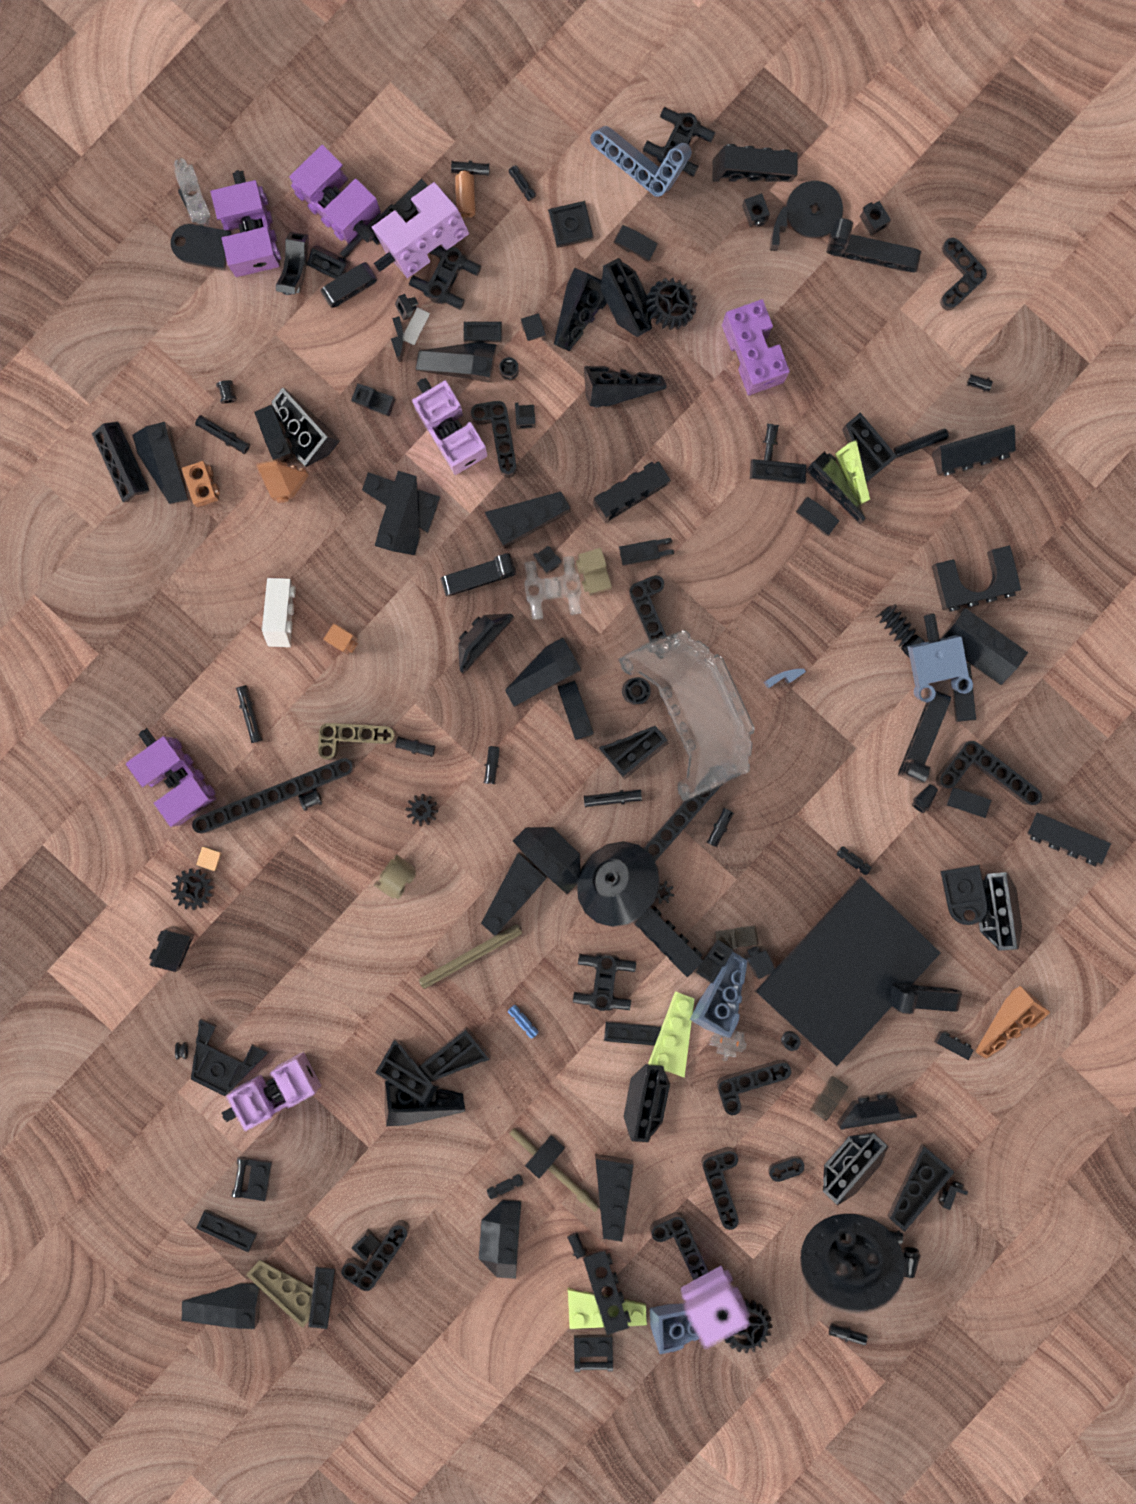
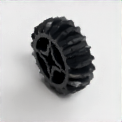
(685, 305)
(761, 1323)

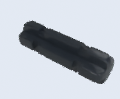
(522, 183)
(854, 860)
(505, 1186)

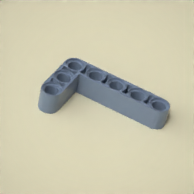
(641, 162)

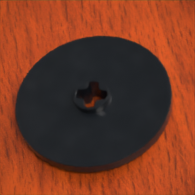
(804, 198)

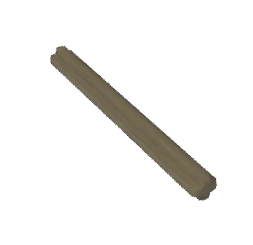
(470, 956)

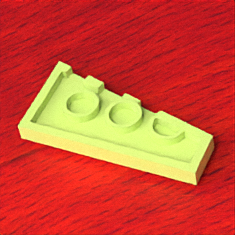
(674, 1037)

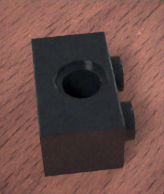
(759, 962)

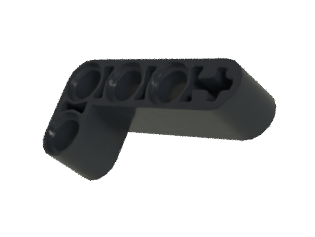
(500, 439)
(480, 575)
(645, 599)
(909, 997)
(754, 1082)
(721, 1190)
(678, 1233)
(381, 1254)

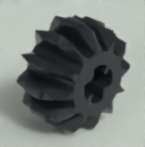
(426, 815)

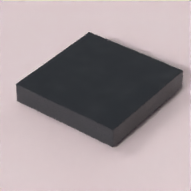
(570, 224)

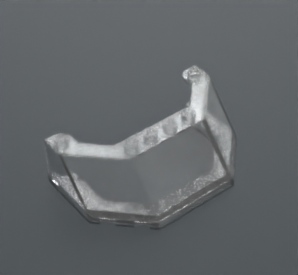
(702, 706)

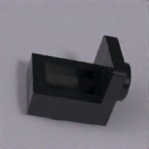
(948, 1194)

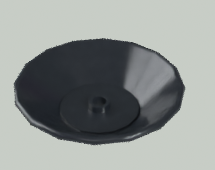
(629, 894)

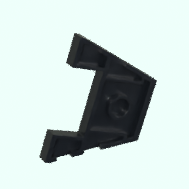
(216, 1068)

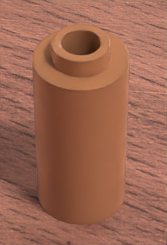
(465, 194)

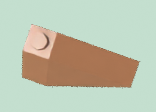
(282, 480)
(1015, 1015)

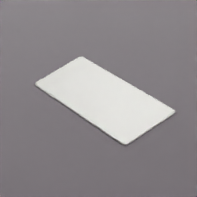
(416, 326)

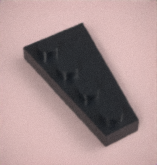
(380, 490)

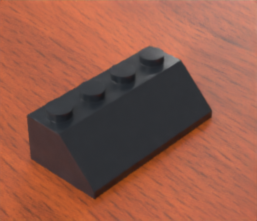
(975, 450)
(986, 647)

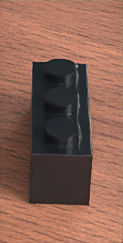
(954, 1045)

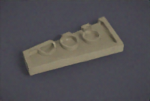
(284, 1290)

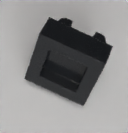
(406, 306)

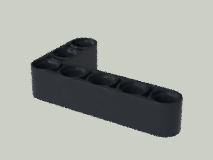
(869, 250)
(914, 761)
(990, 770)

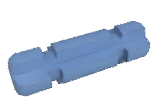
(523, 1021)

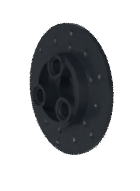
(860, 1284)

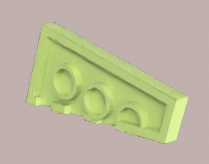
(585, 1312)

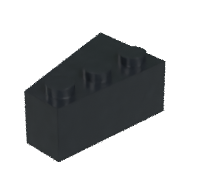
(873, 450)
(635, 750)
(456, 1054)
(405, 1072)

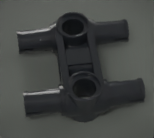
(679, 135)
(445, 276)
(604, 982)

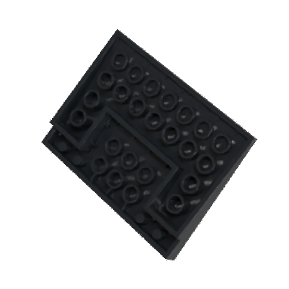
(844, 971)

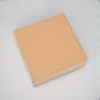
(209, 858)

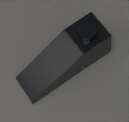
(273, 434)
(575, 710)

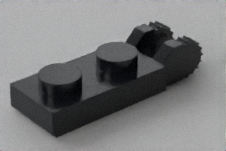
(644, 551)

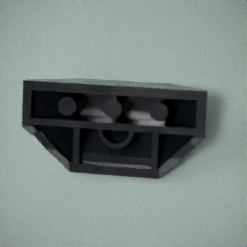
(626, 297)
(480, 637)
(551, 855)
(1003, 919)
(646, 1102)
(874, 1111)
(852, 1166)
(500, 1238)

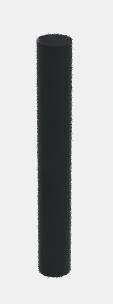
(350, 247)

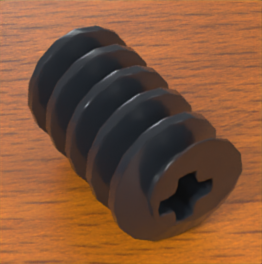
(897, 624)

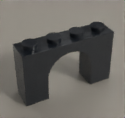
(1003, 582)

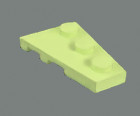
(852, 469)

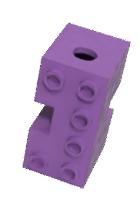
(746, 334)

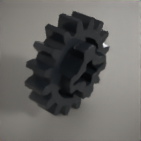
(196, 896)

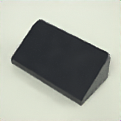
(327, 262)

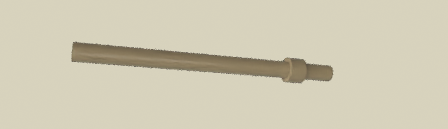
(582, 1195)

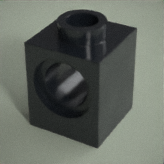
(756, 202)
(875, 226)

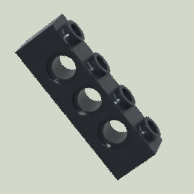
(611, 1323)

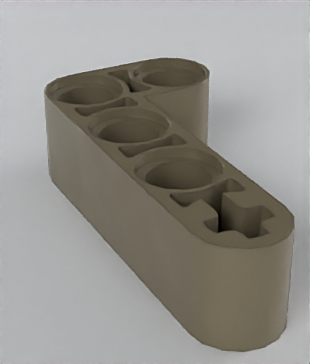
(357, 736)

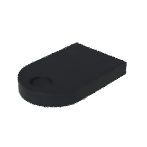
(202, 246)
(964, 892)

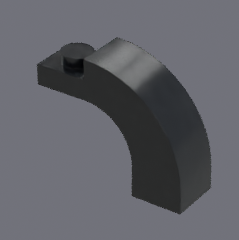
(295, 264)

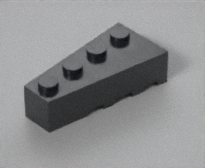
(754, 164)
(524, 518)
(1068, 839)
(919, 1187)

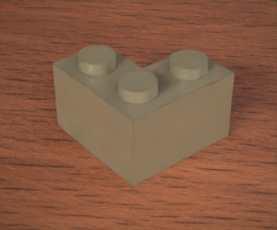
(594, 572)

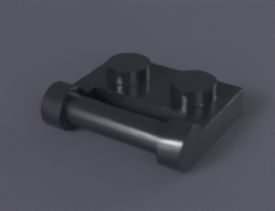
(258, 1179)
(593, 1347)

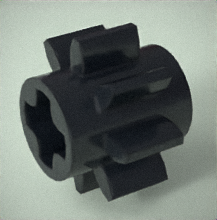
(665, 897)

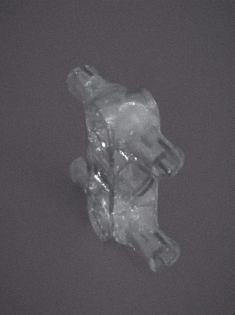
(188, 182)
(552, 588)

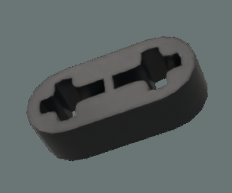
(787, 1173)

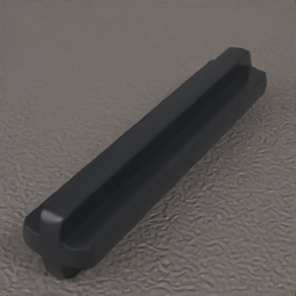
(921, 442)

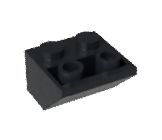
(171, 949)

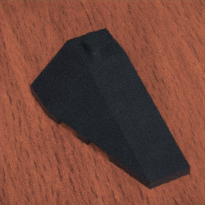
(580, 304)
(464, 361)
(613, 387)
(308, 435)
(158, 453)
(831, 479)
(400, 521)
(549, 668)
(404, 1109)
(228, 1307)

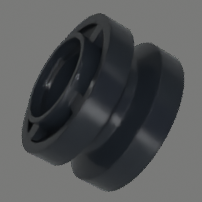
(644, 690)

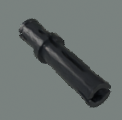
(229, 438)
(255, 736)
(612, 798)

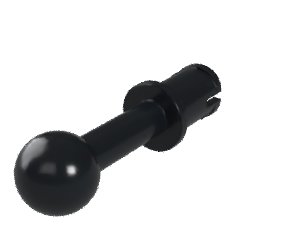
(770, 440)

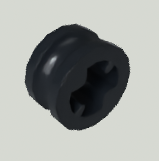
(181, 1050)

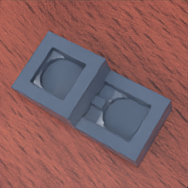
(789, 676)

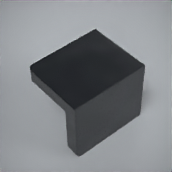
(533, 327)
(525, 416)
(547, 560)
(366, 1244)

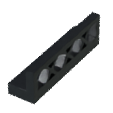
(122, 459)

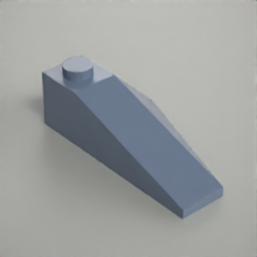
(721, 1000)
(671, 1327)

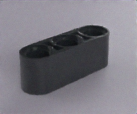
(349, 285)

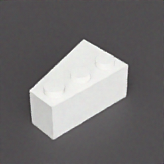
(278, 612)

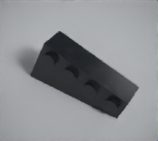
(631, 491)
(514, 891)
(669, 942)
(614, 1185)

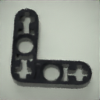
(968, 277)

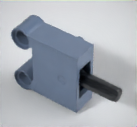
(938, 661)

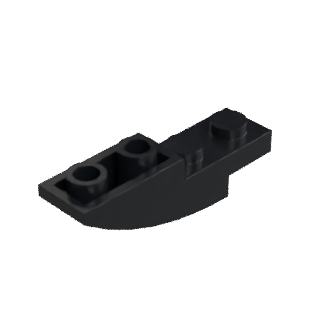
(404, 207)

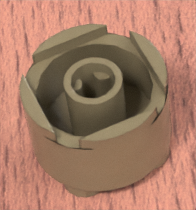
(395, 876)

